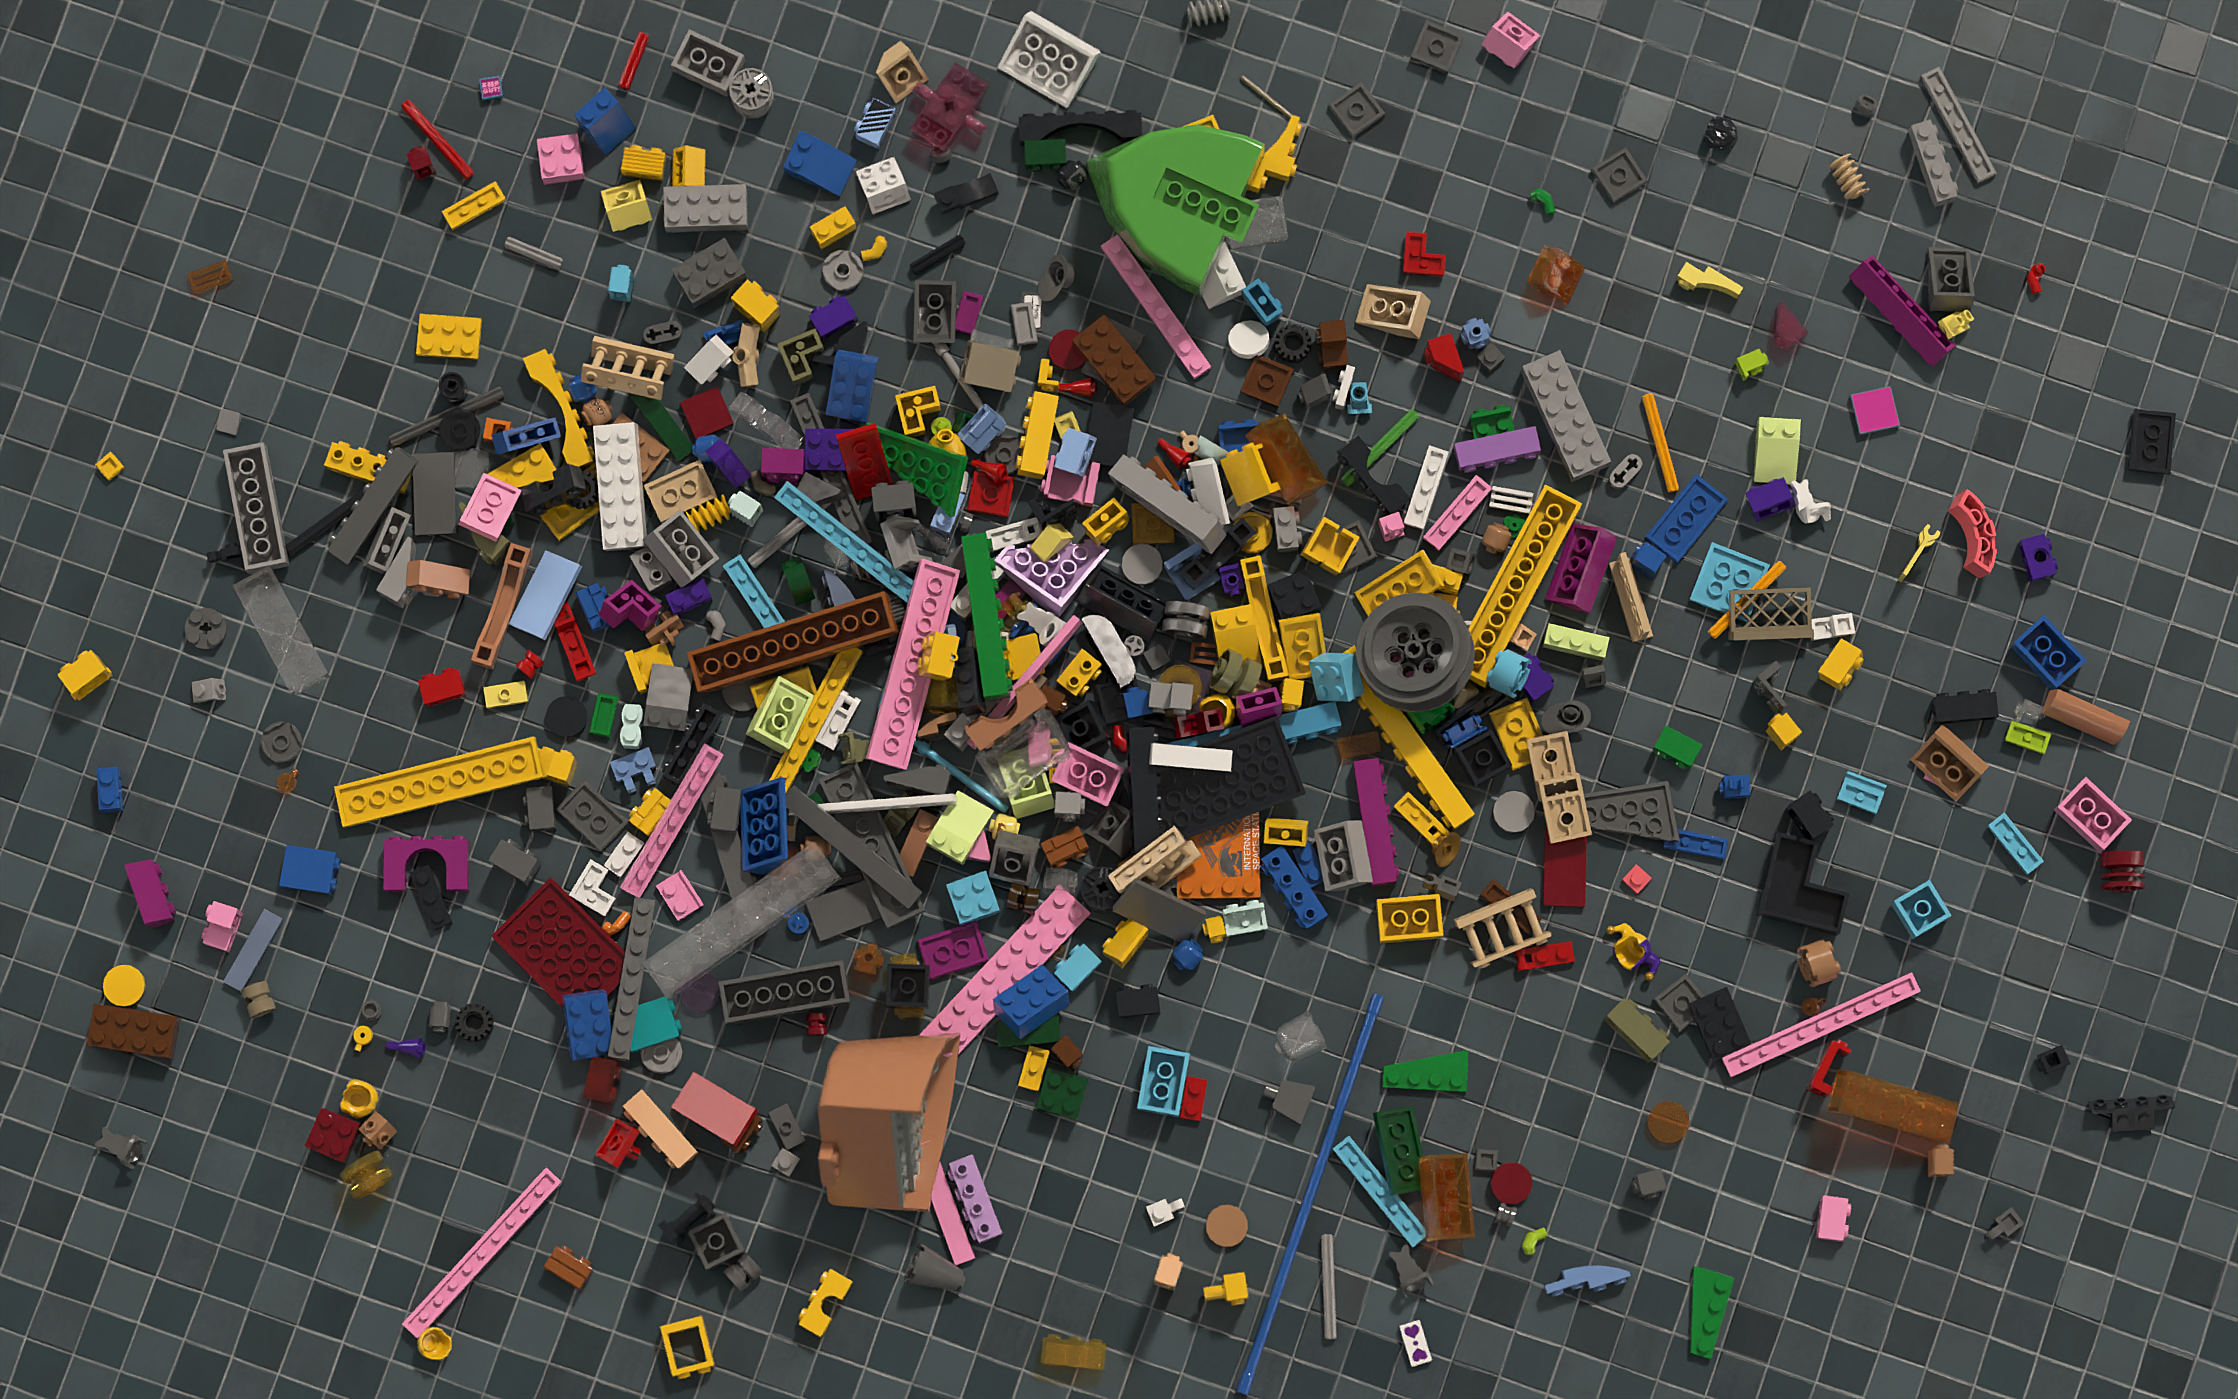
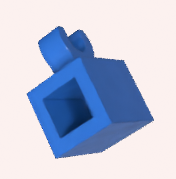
(1735, 787)

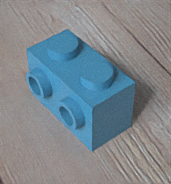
(1262, 303)

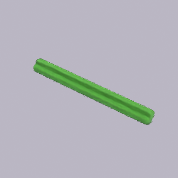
(1385, 442)

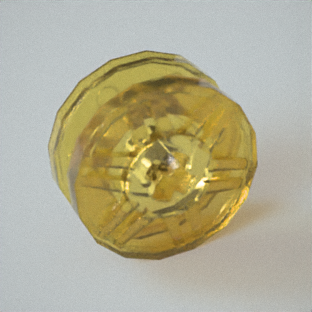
(1186, 675)

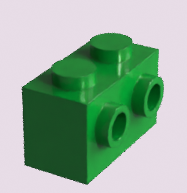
(1677, 748)

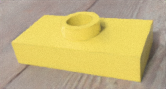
(505, 694)

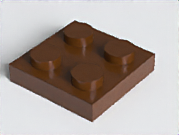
(1266, 380)

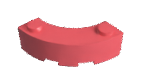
(1978, 531)

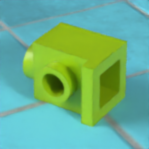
(1751, 363)

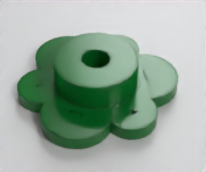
(1509, 521)
(811, 761)

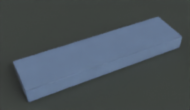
(253, 950)

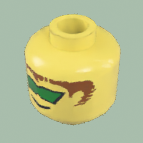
(1004, 823)

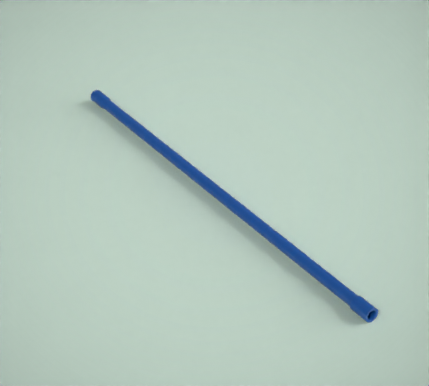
(1248, 1375)

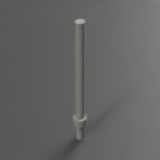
(942, 350)

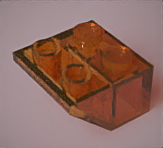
(1556, 274)

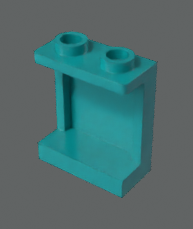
(655, 1024)

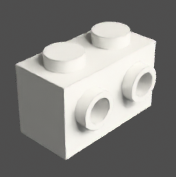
(708, 360)

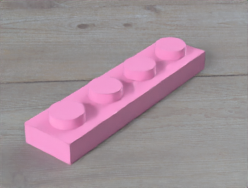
(1457, 513)

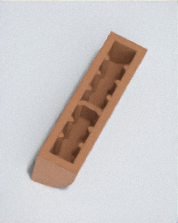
(2085, 716)

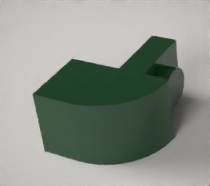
(798, 580)

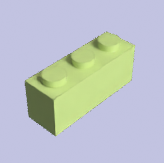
(1576, 642)

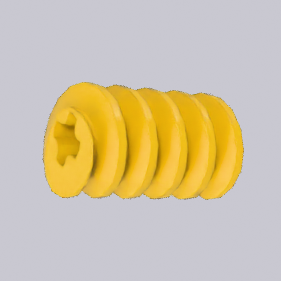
(709, 514)

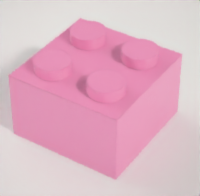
(560, 159)

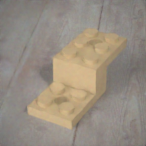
(1558, 787)

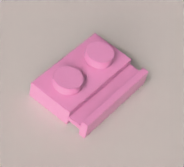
(679, 895)

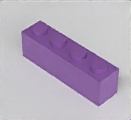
(1497, 448)

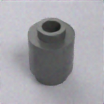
(440, 1017)

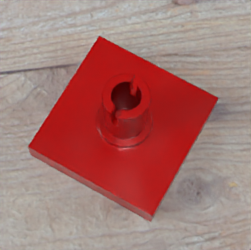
(618, 1144)

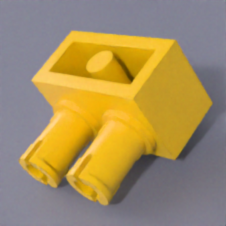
(1232, 1289)

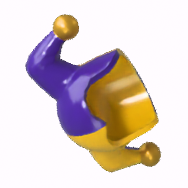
(1634, 950)

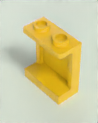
(1247, 474)

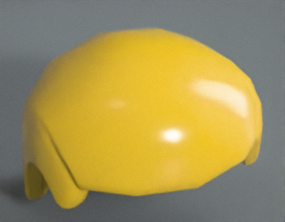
(434, 1344)

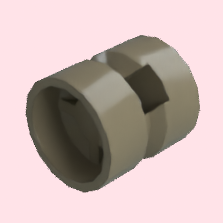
(258, 999)

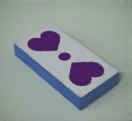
(1415, 1343)

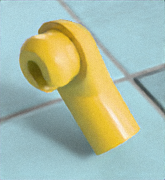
(877, 250)

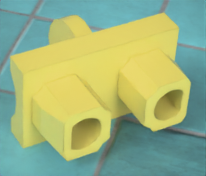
(1955, 323)

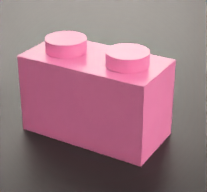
(1833, 1218)

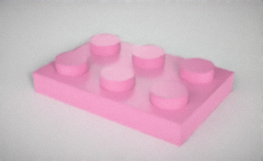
(490, 507)

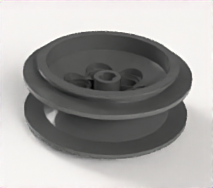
(1411, 617)

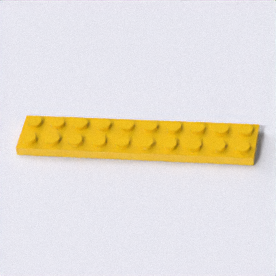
(439, 782)

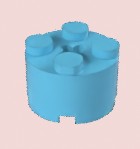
(1509, 672)

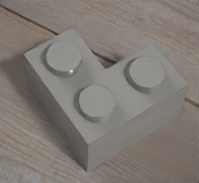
(1172, 697)

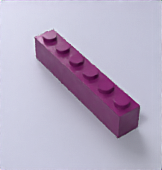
(1901, 311)
(1375, 821)

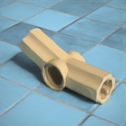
(747, 355)

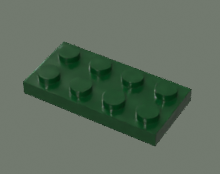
(1399, 1149)

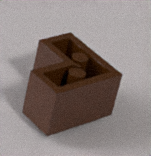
(1332, 341)

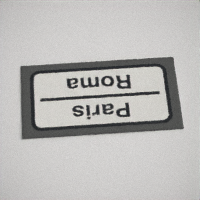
(1037, 306)

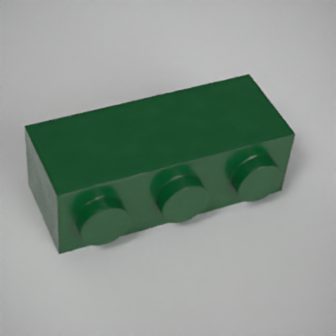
(1044, 1034)

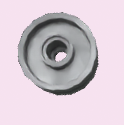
(1185, 620)

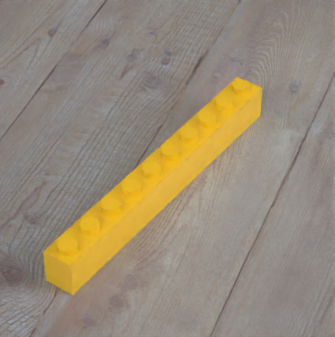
(1417, 757)

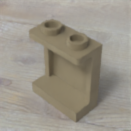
(990, 366)

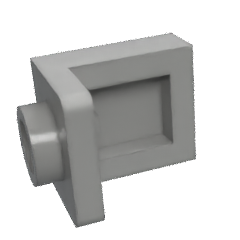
(208, 690)

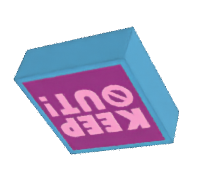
(491, 88)

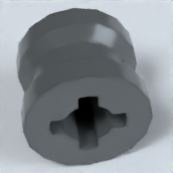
(1505, 1214)

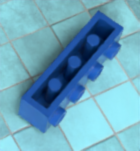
(1294, 888)

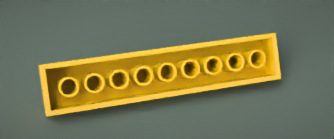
(1520, 578)

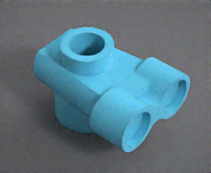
(1359, 404)

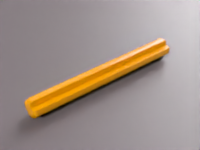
(1660, 442)
(1763, 583)

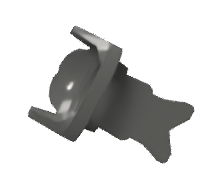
(126, 1148)
(1410, 1276)

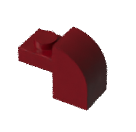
(1198, 723)

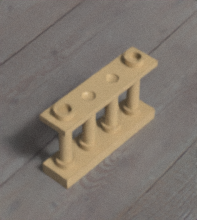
(630, 355)
(1157, 861)
(1486, 914)

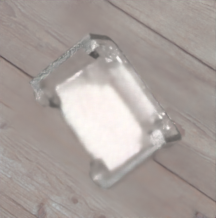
(1025, 754)

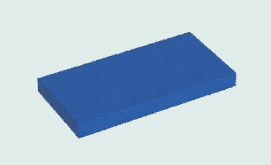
(1686, 518)

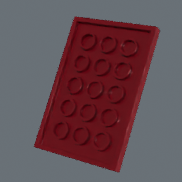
(561, 945)

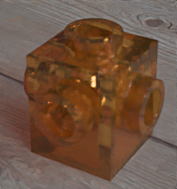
(868, 967)

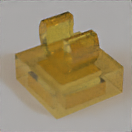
(1014, 605)

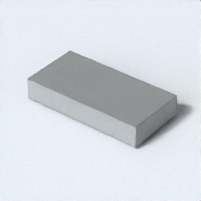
(1024, 323)

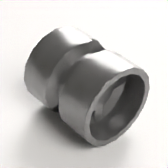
(743, 1271)

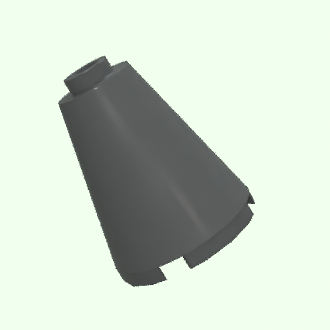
(933, 1270)

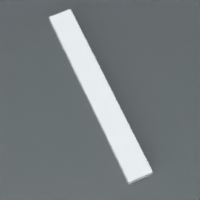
(892, 803)

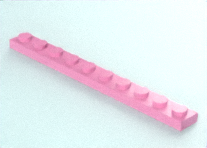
(1821, 1025)
(482, 1252)

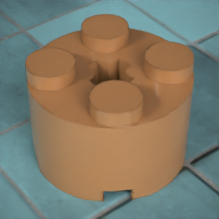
(1818, 963)

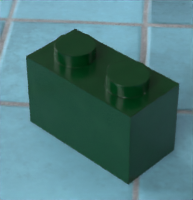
(1045, 154)

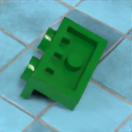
(1491, 422)

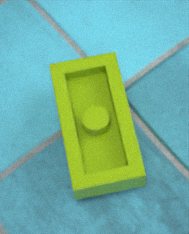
(2027, 737)

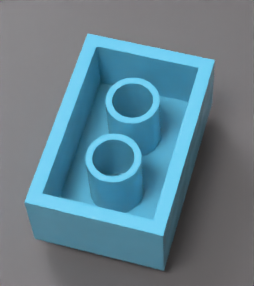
(1163, 1081)

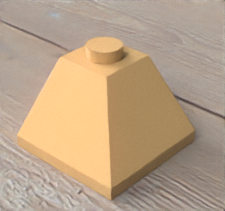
(900, 71)

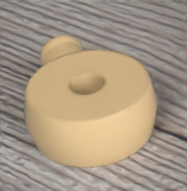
(1189, 439)

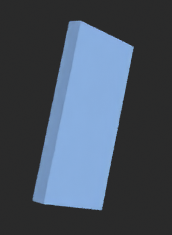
(545, 595)

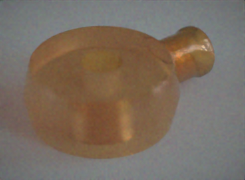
(287, 777)

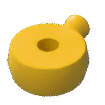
(362, 1041)

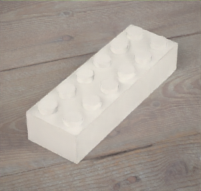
(620, 486)

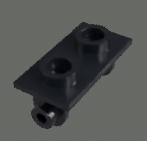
(1163, 725)

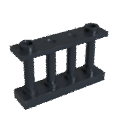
(675, 1229)

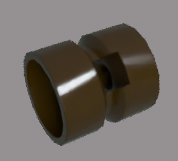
(1030, 900)

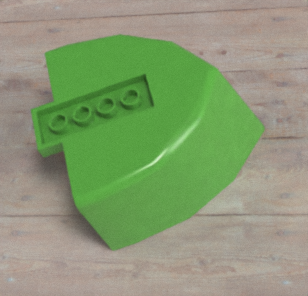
(1179, 197)

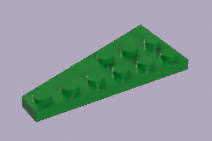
(929, 467)

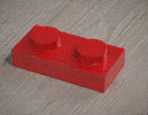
(1193, 1098)

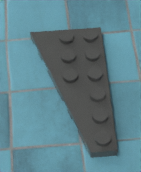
(1633, 811)

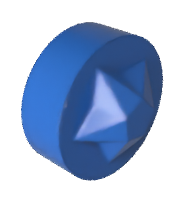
(798, 923)

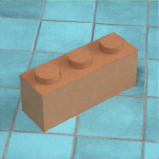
(437, 578)

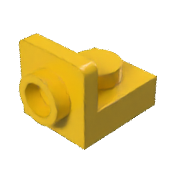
(1046, 372)

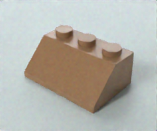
(1949, 762)

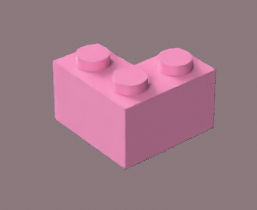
(223, 926)

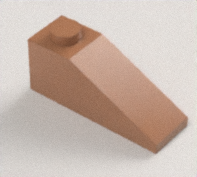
(916, 841)

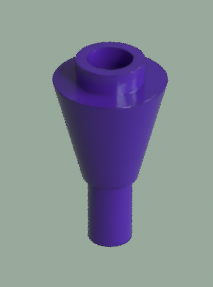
(411, 1047)

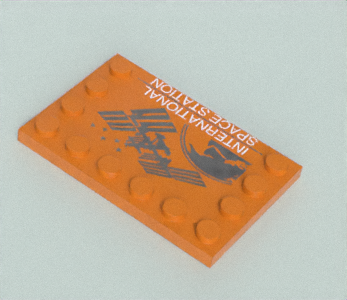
(1227, 863)

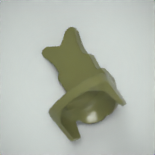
(853, 749)

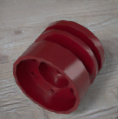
(2122, 871)

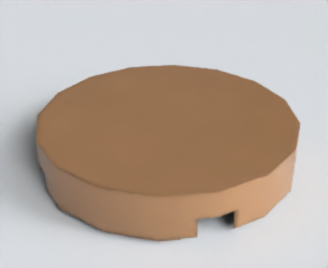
(1226, 1225)

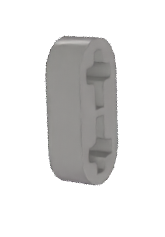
(1628, 474)

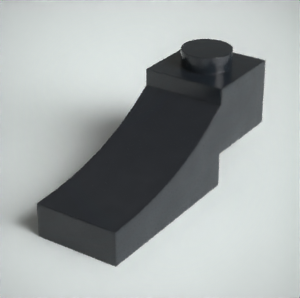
(965, 194)

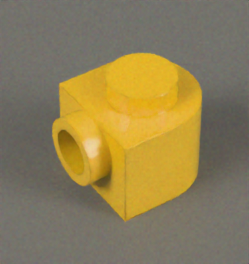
(1215, 929)

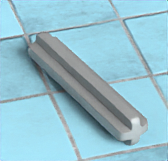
(533, 253)

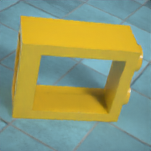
(681, 1326)

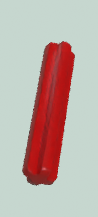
(633, 61)

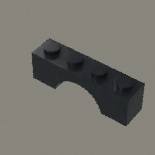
(1355, 456)
(1207, 564)

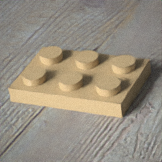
(680, 490)

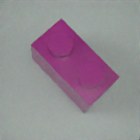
(1258, 706)

